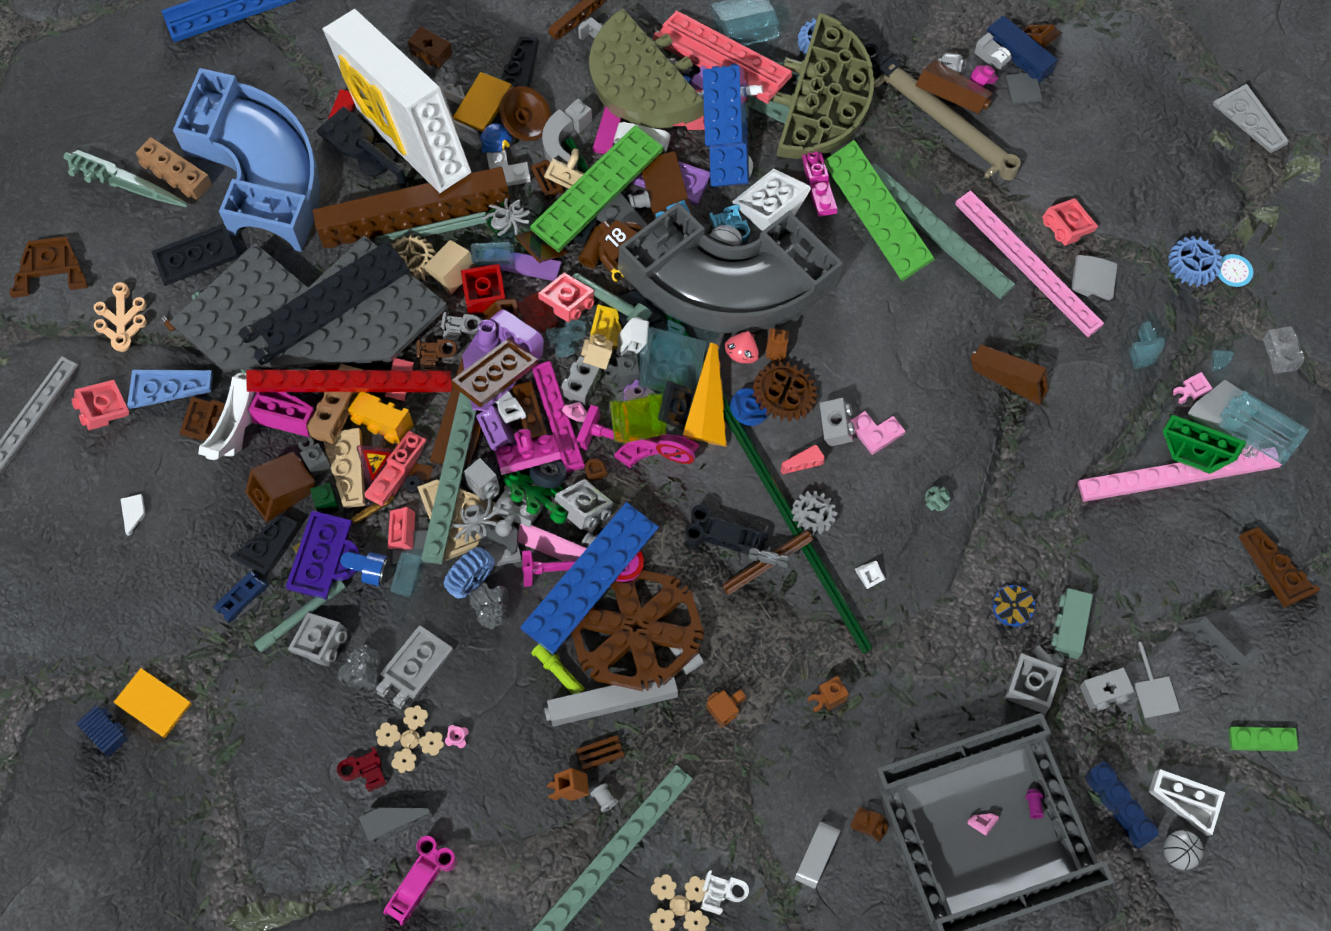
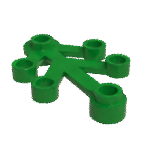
(516, 480)

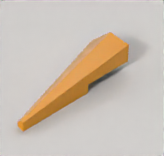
(706, 412)

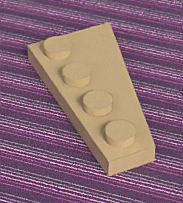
(347, 467)

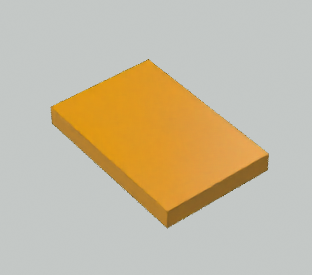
(482, 102)
(152, 703)

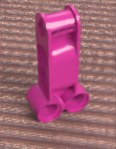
(419, 880)

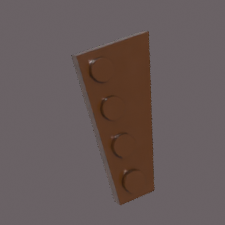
(1280, 574)

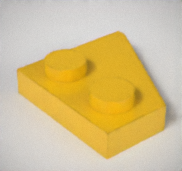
(607, 324)

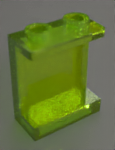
(637, 418)

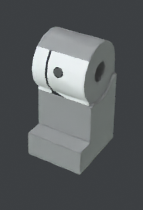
(992, 52)

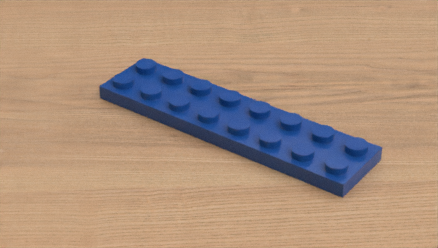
(589, 578)

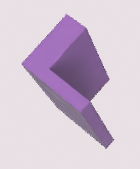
(495, 429)

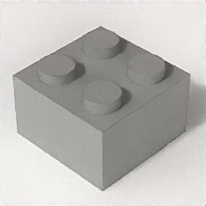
(1033, 683)

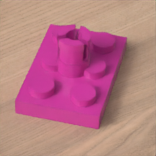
(527, 452)

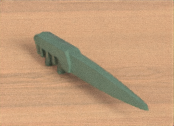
(98, 168)

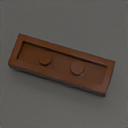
(526, 398)

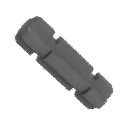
(769, 557)

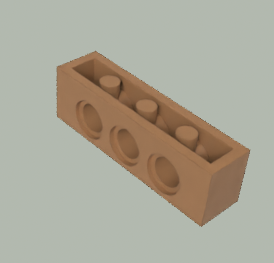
(334, 409)

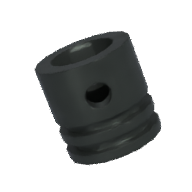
(536, 209)

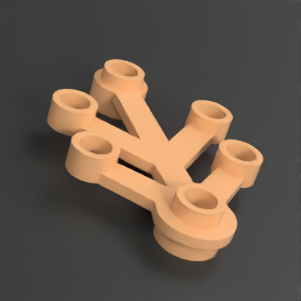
(121, 319)

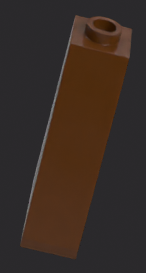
(954, 87)
(1012, 373)

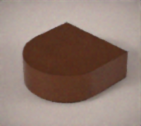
(595, 469)

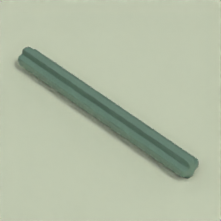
(433, 228)

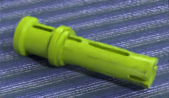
(552, 663)

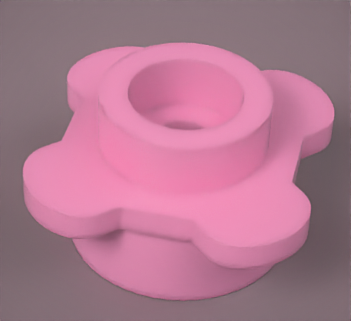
(455, 730)

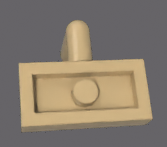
(562, 173)

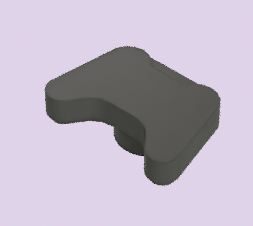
(493, 538)

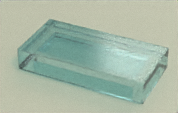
(406, 574)

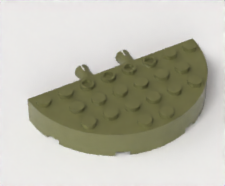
(638, 79)
(830, 92)

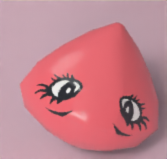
(742, 348)

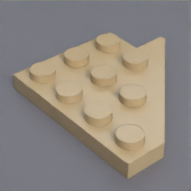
(455, 547)

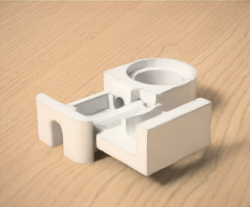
(716, 892)

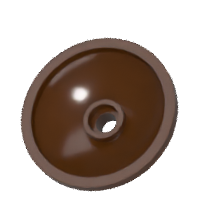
(531, 109)

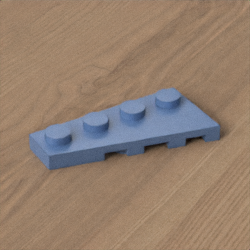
(159, 386)

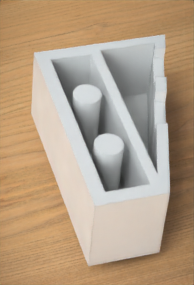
(1189, 799)

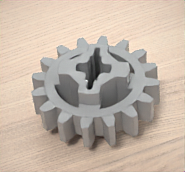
(813, 514)

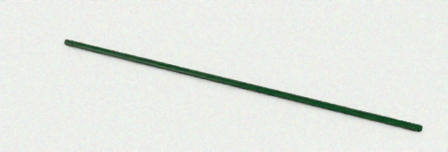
(773, 490)

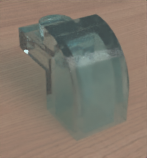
(1149, 349)

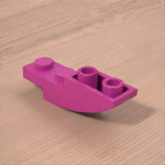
(817, 179)

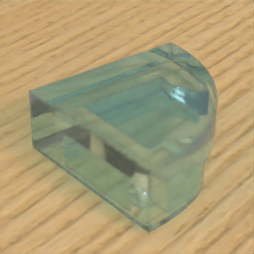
(1221, 359)

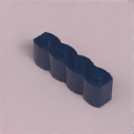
(1125, 810)

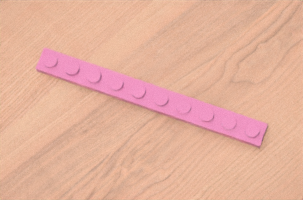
(1029, 263)
(1166, 476)

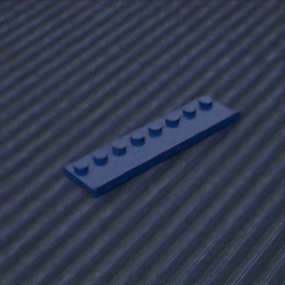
(204, 15)

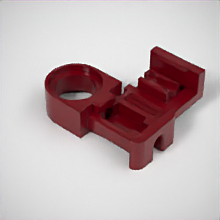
(368, 766)

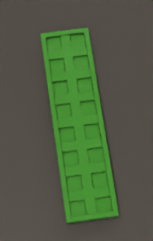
(596, 188)
(878, 210)

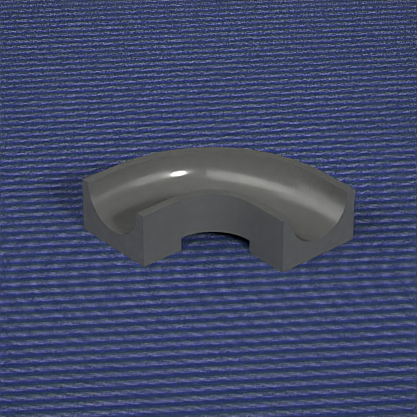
(728, 285)

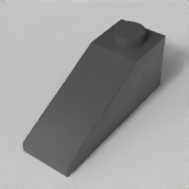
(386, 822)

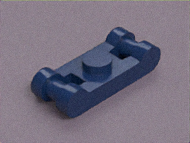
(240, 596)

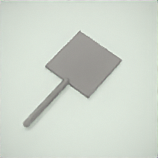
(1155, 695)

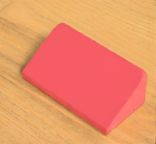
(401, 528)

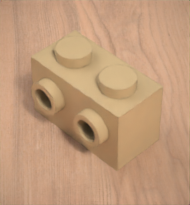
(597, 351)

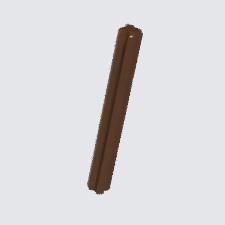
(760, 567)

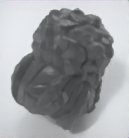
(490, 605)
(360, 669)

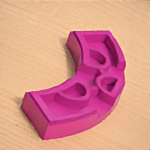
(631, 454)

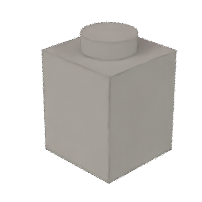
(580, 115)

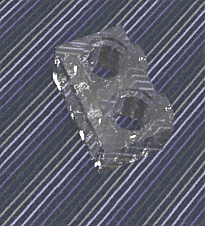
(1278, 350)

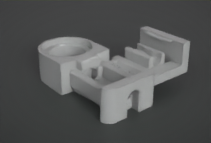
(455, 325)

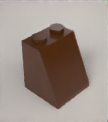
(278, 485)

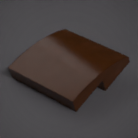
(201, 418)

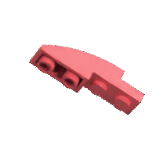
(397, 468)

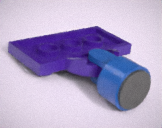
(329, 556)

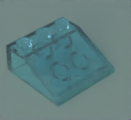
(746, 20)

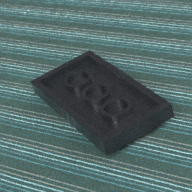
(194, 254)

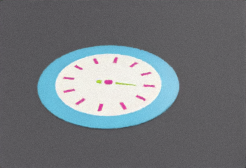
(1235, 270)

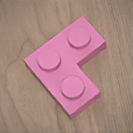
(875, 436)

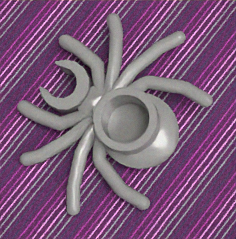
(503, 217)
(477, 518)

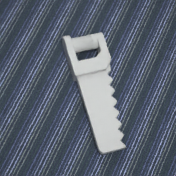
(509, 403)

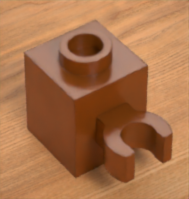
(777, 344)
(831, 694)
(724, 707)
(569, 785)

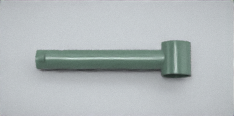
(614, 301)

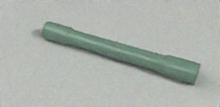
(272, 636)

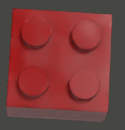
(482, 287)

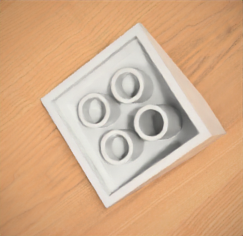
(772, 198)

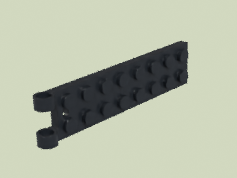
(325, 301)

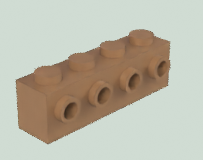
(173, 168)

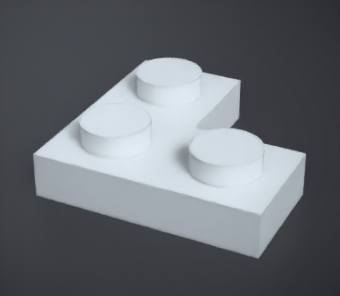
(514, 173)

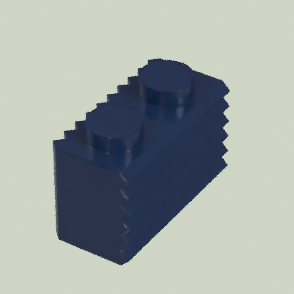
(102, 730)

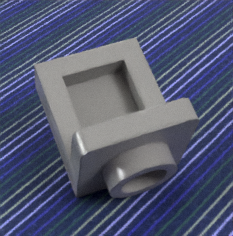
(589, 27)

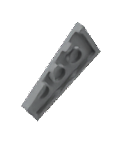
(1250, 115)

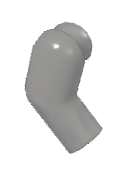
(1054, 659)

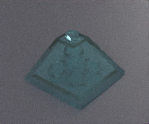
(670, 358)

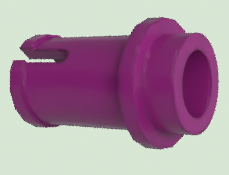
(1035, 804)

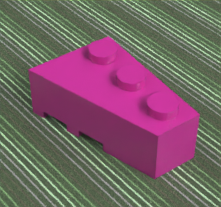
(281, 412)

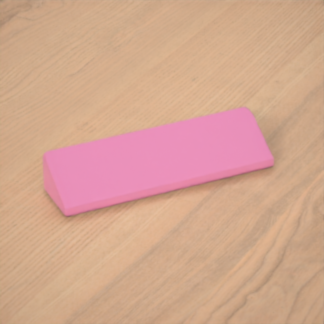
(549, 543)

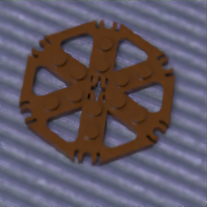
(641, 641)

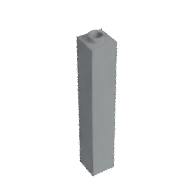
(606, 701)

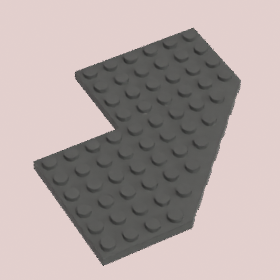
(260, 285)

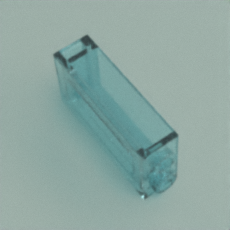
(1259, 436)

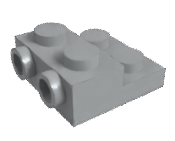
(584, 504)
(318, 639)

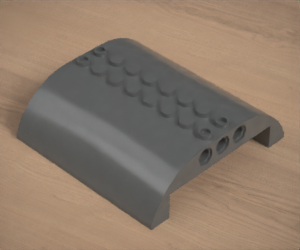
(1022, 863)

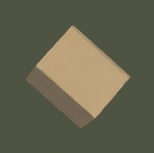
(447, 265)

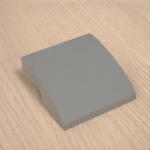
(1094, 276)

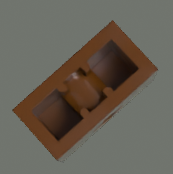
(429, 47)

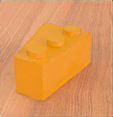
(380, 417)

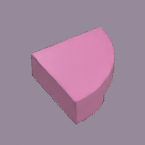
(575, 411)
(983, 822)

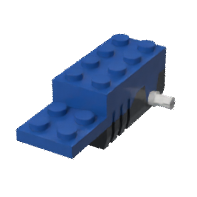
(727, 123)

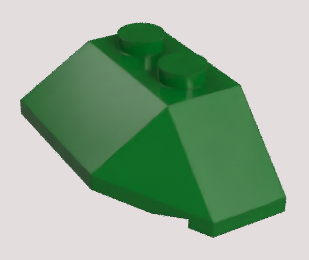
(1200, 445)

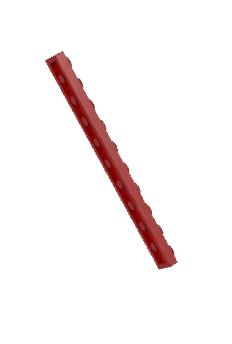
(347, 381)

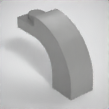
(554, 132)

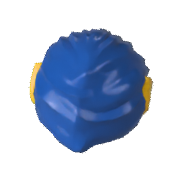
(495, 138)

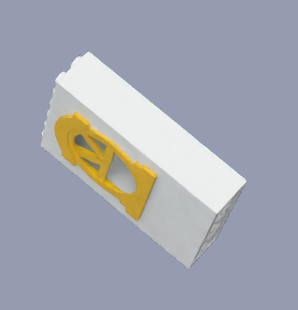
(398, 100)

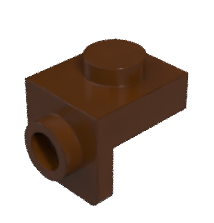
(870, 823)

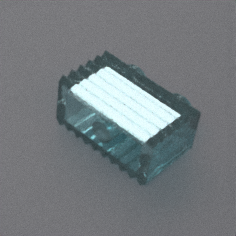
(492, 253)

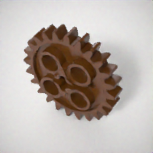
(802, 398)

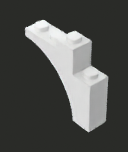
(229, 431)

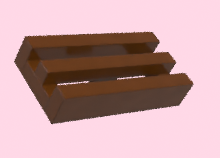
(558, 189)
(617, 746)

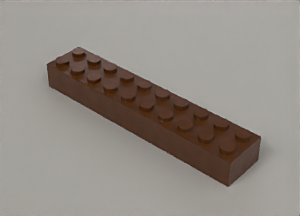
(409, 208)

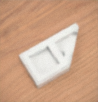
(133, 512)

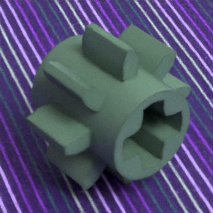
(937, 498)

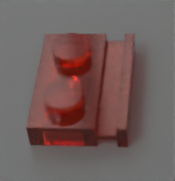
(537, 313)

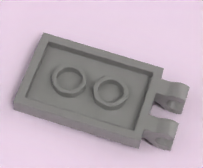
(414, 666)

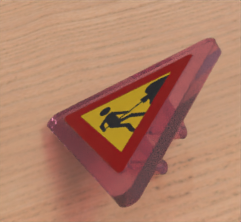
(373, 460)

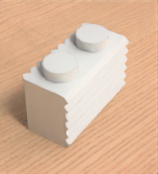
(633, 337)

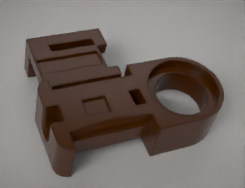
(430, 352)

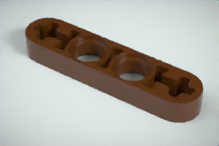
(573, 18)

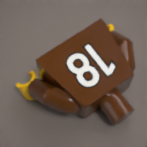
(612, 237)

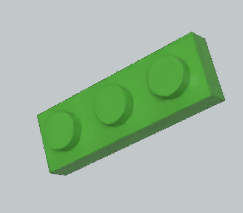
(1263, 739)

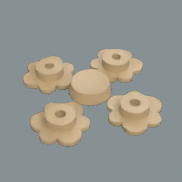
(409, 739)
(679, 904)

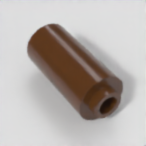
(590, 254)

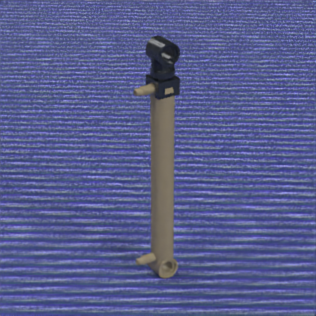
(890, 72)

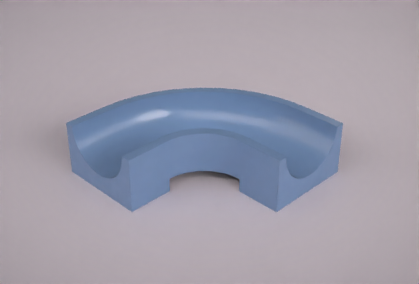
(265, 147)

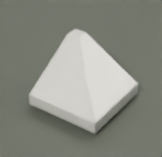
(870, 574)

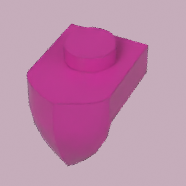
(983, 75)

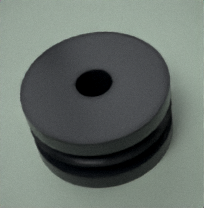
(412, 480)

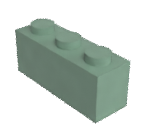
(1071, 623)

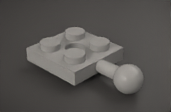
(513, 513)

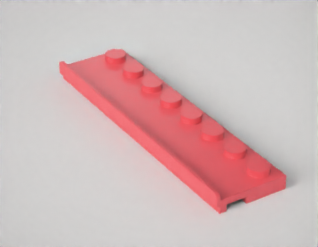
(712, 49)

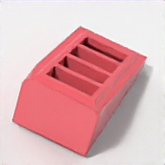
(807, 459)

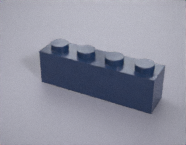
(1024, 50)

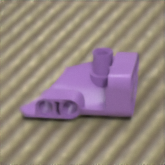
(493, 333)

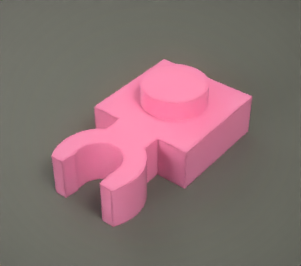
(1194, 387)

